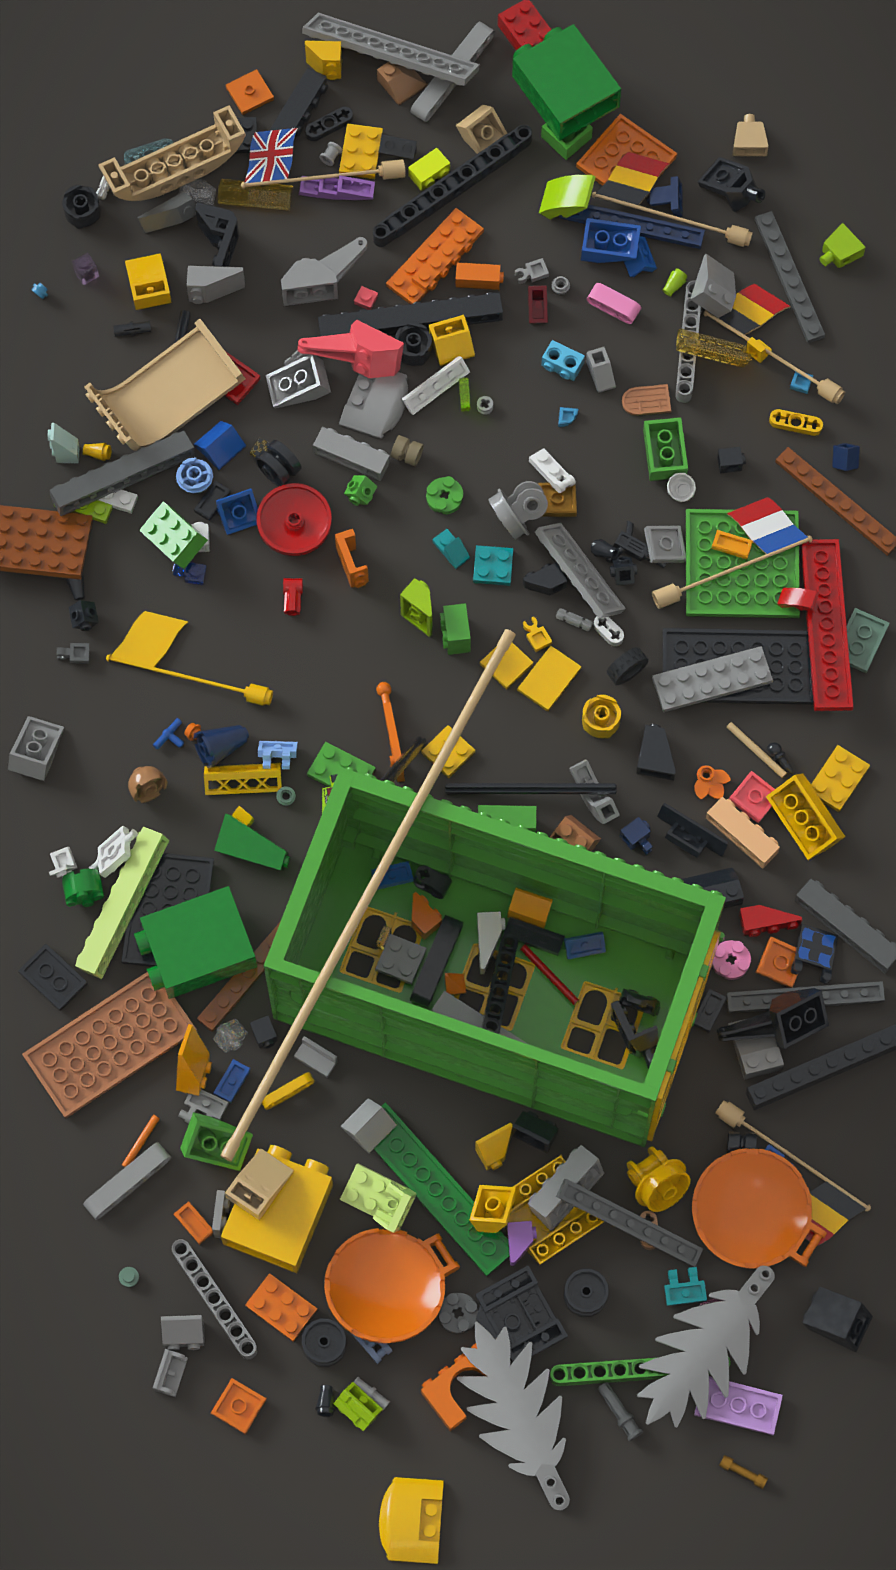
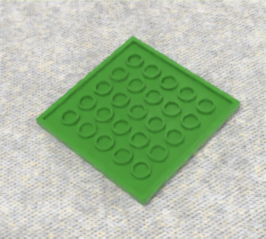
(744, 592)

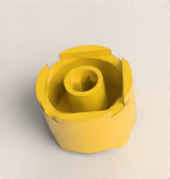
(597, 726)

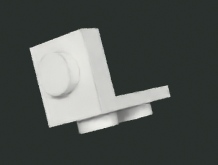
(63, 862)

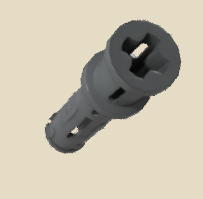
(625, 1419)

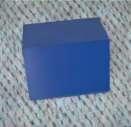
(220, 444)
(238, 511)

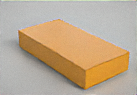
(732, 544)

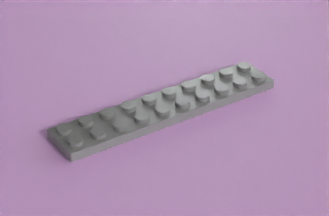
(391, 49)

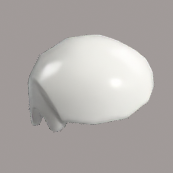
(681, 487)

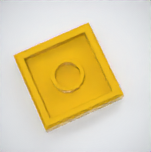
(510, 667)

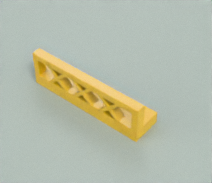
(239, 772)

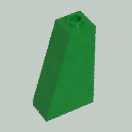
(246, 843)

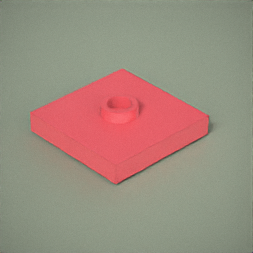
(751, 797)

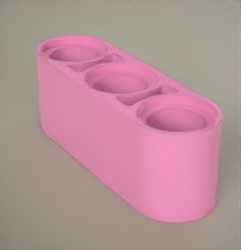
(614, 303)

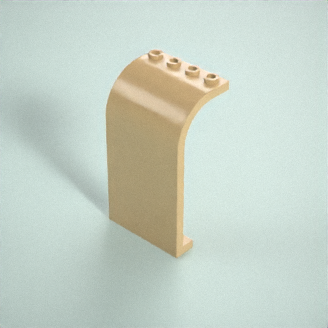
(168, 389)

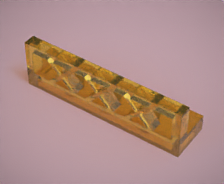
(263, 196)
(712, 351)

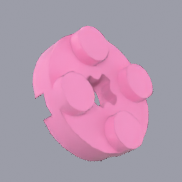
(741, 964)

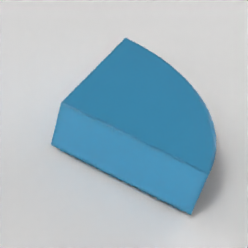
(567, 416)

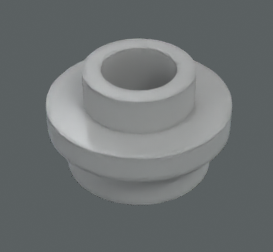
(560, 281)

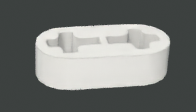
(605, 633)

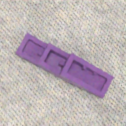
(341, 189)

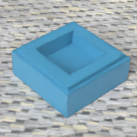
(800, 383)

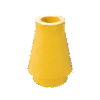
(99, 451)

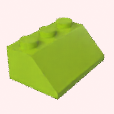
(416, 606)

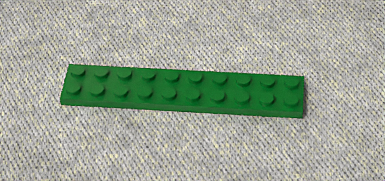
(440, 1195)

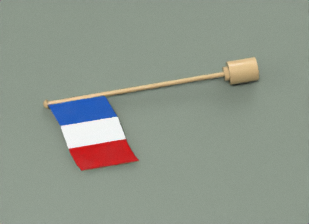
(762, 523)

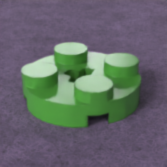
(443, 505)

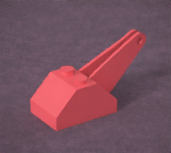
(365, 347)

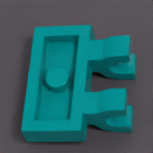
(687, 1292)

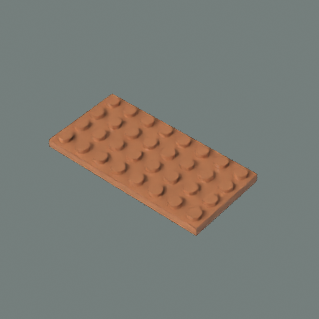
(107, 1044)

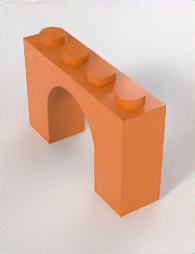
(438, 1392)

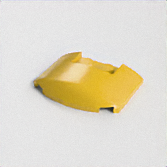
(411, 1520)

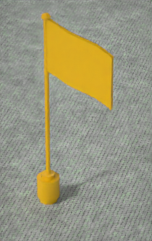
(151, 639)

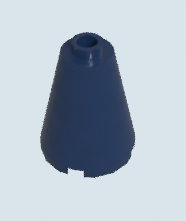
(219, 743)

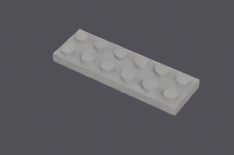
(580, 570)
(712, 679)

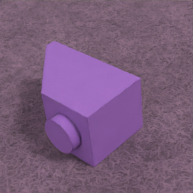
(520, 1239)

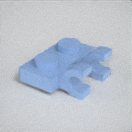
(279, 749)

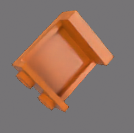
(344, 544)

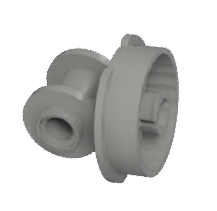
(524, 504)

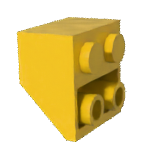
(451, 339)

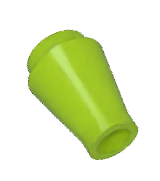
(675, 281)

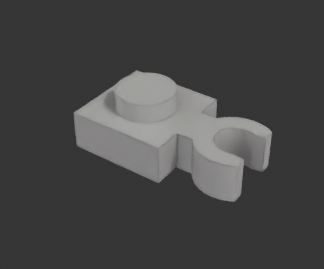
(534, 270)

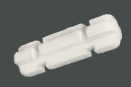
(104, 188)

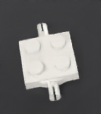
(114, 851)

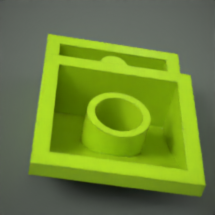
(566, 195)

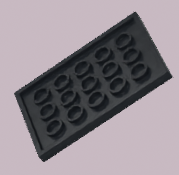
(173, 882)

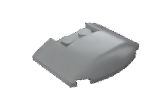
(375, 404)

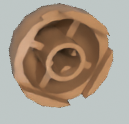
(146, 783)

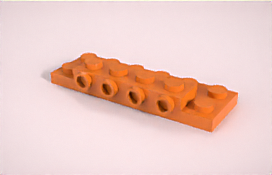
(435, 257)

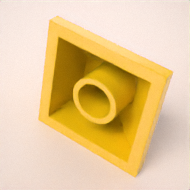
(494, 1147)
(492, 1208)

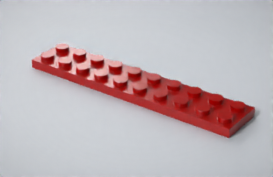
(827, 626)

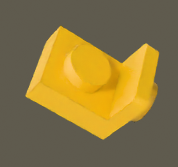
(757, 349)

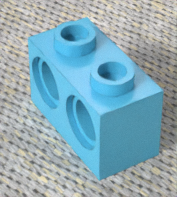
(565, 356)

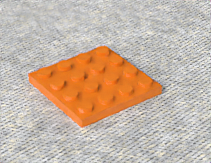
(615, 142)

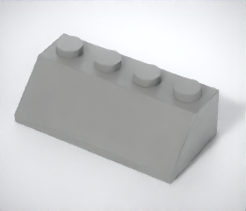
(581, 1169)

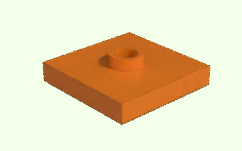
(249, 92)
(777, 962)
(238, 1406)

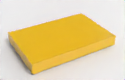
(549, 678)

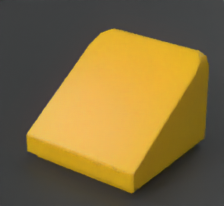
(243, 816)

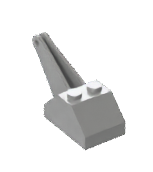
(317, 280)

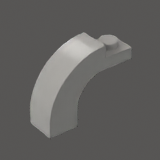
(600, 805)

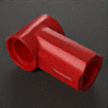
(292, 600)

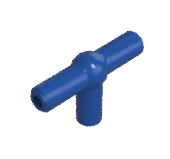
(168, 734)

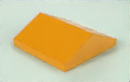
(529, 908)

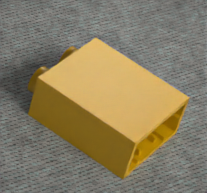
(288, 1222)

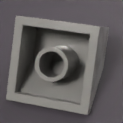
(182, 1332)

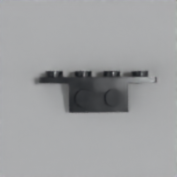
(690, 834)

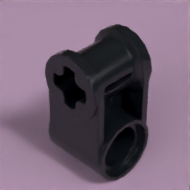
(433, 883)

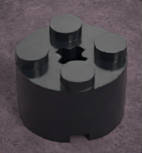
(81, 206)
(416, 344)

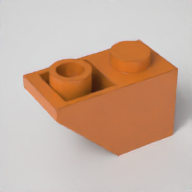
(424, 918)

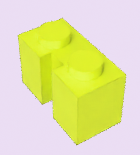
(429, 168)

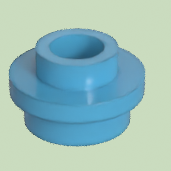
(40, 290)

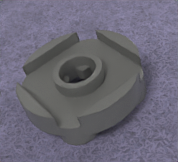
(447, 1317)

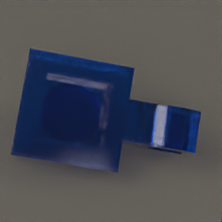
(193, 573)

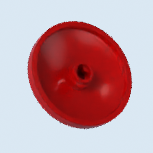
(294, 519)

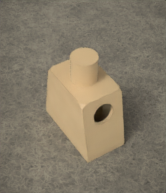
(750, 138)

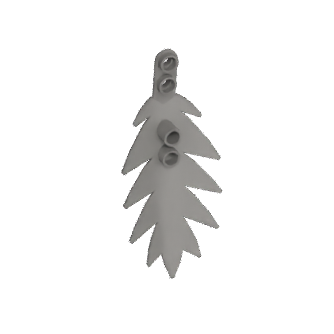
(705, 1349)
(516, 1409)

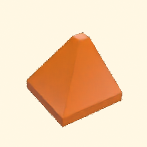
(454, 983)

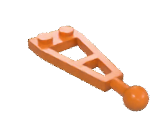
(384, 689)

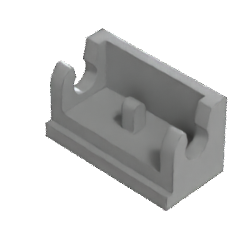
(170, 1373)

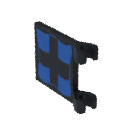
(816, 949)

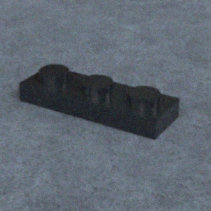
(535, 936)

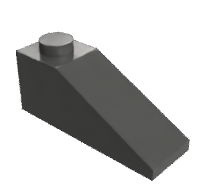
(168, 213)

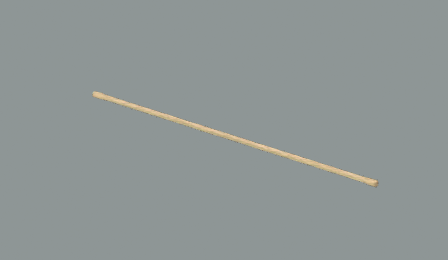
(234, 1142)

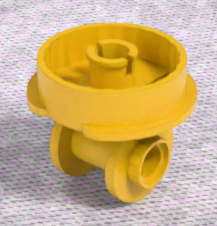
(658, 1180)

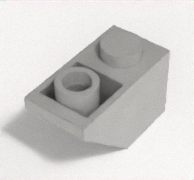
(600, 369)

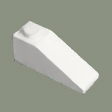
(489, 933)

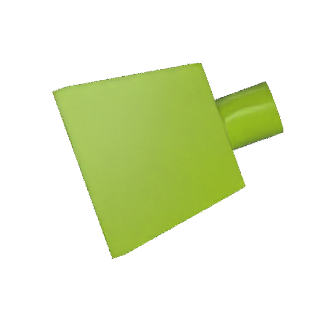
(841, 248)

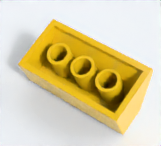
(805, 816)

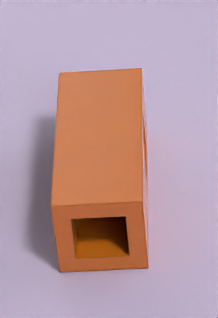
(478, 276)

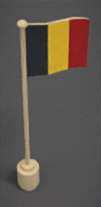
(633, 181)
(752, 310)
(830, 1203)

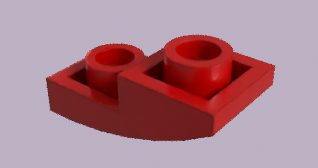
(797, 597)

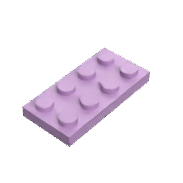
(743, 1407)

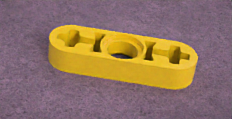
(792, 415)
(288, 1090)

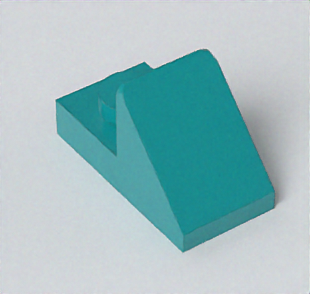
(451, 548)

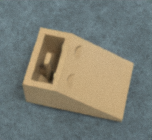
(258, 1184)

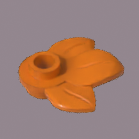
(710, 786)

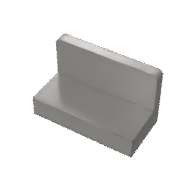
(316, 1057)

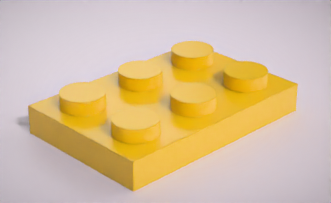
(360, 149)
(839, 778)

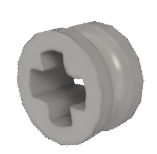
(486, 399)

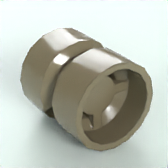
(407, 450)

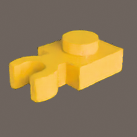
(538, 636)

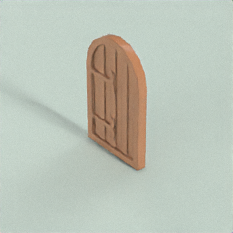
(647, 400)

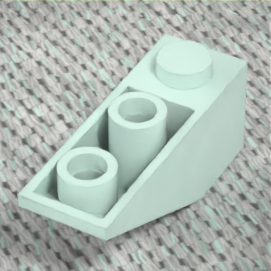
(63, 445)

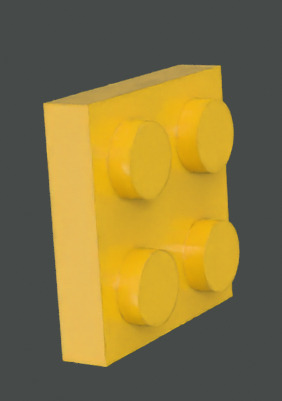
(460, 754)

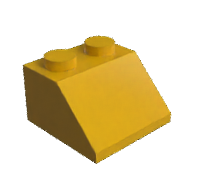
(325, 57)

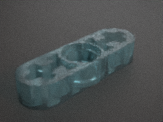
(141, 149)

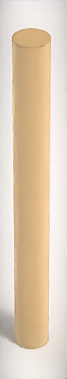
(758, 751)

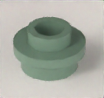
(281, 791)

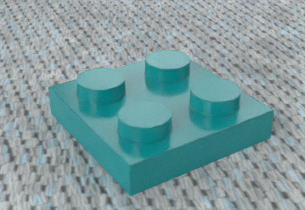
(493, 565)

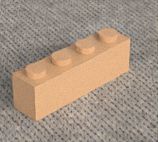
(743, 832)

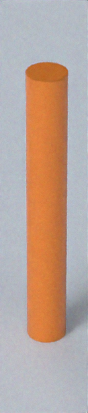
(141, 1140)

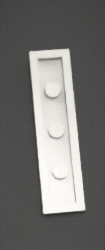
(435, 385)

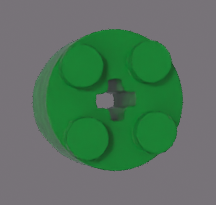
(82, 887)

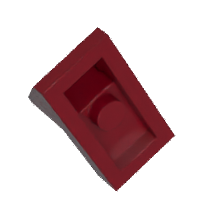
(537, 304)

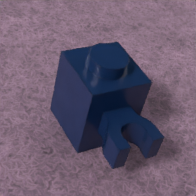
(636, 834)

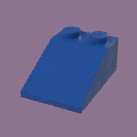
(609, 241)

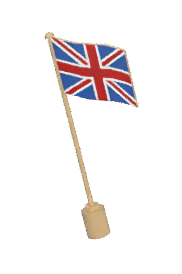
(272, 160)

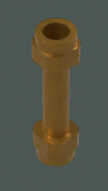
(759, 1480)

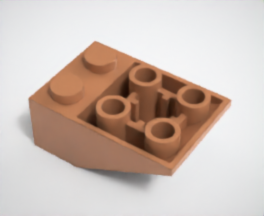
(575, 833)

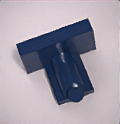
(669, 194)

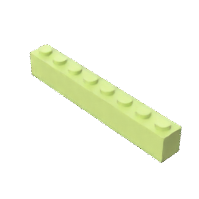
(122, 903)

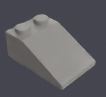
(212, 282)
(714, 287)
(298, 382)
(35, 748)
(758, 1056)

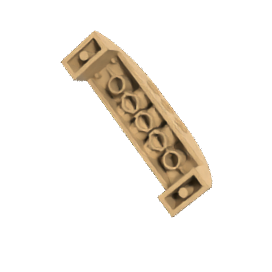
(177, 162)

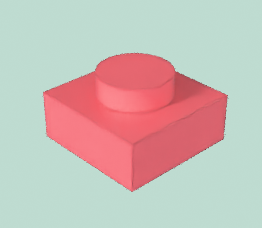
(365, 298)

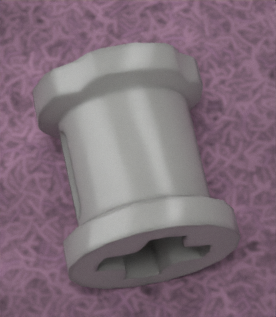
(330, 154)

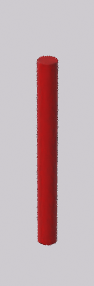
(549, 974)

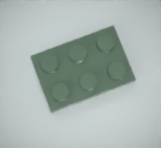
(864, 638)

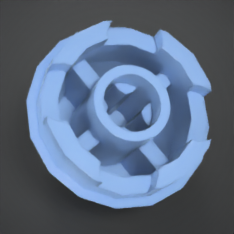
(194, 475)

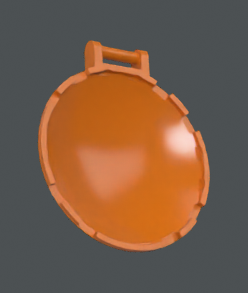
(754, 1209)
(387, 1284)

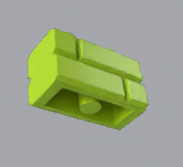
(358, 1406)

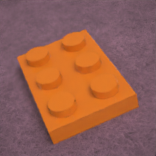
(281, 1307)

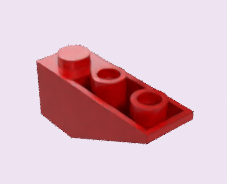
(763, 919)

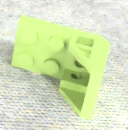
(379, 1197)

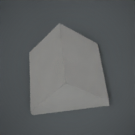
(369, 1125)

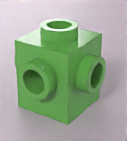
(360, 490)

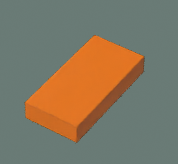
(193, 1223)

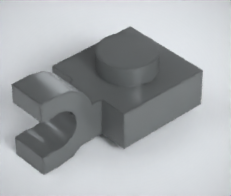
(77, 653)

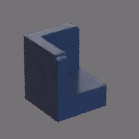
(846, 456)

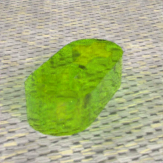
(464, 394)

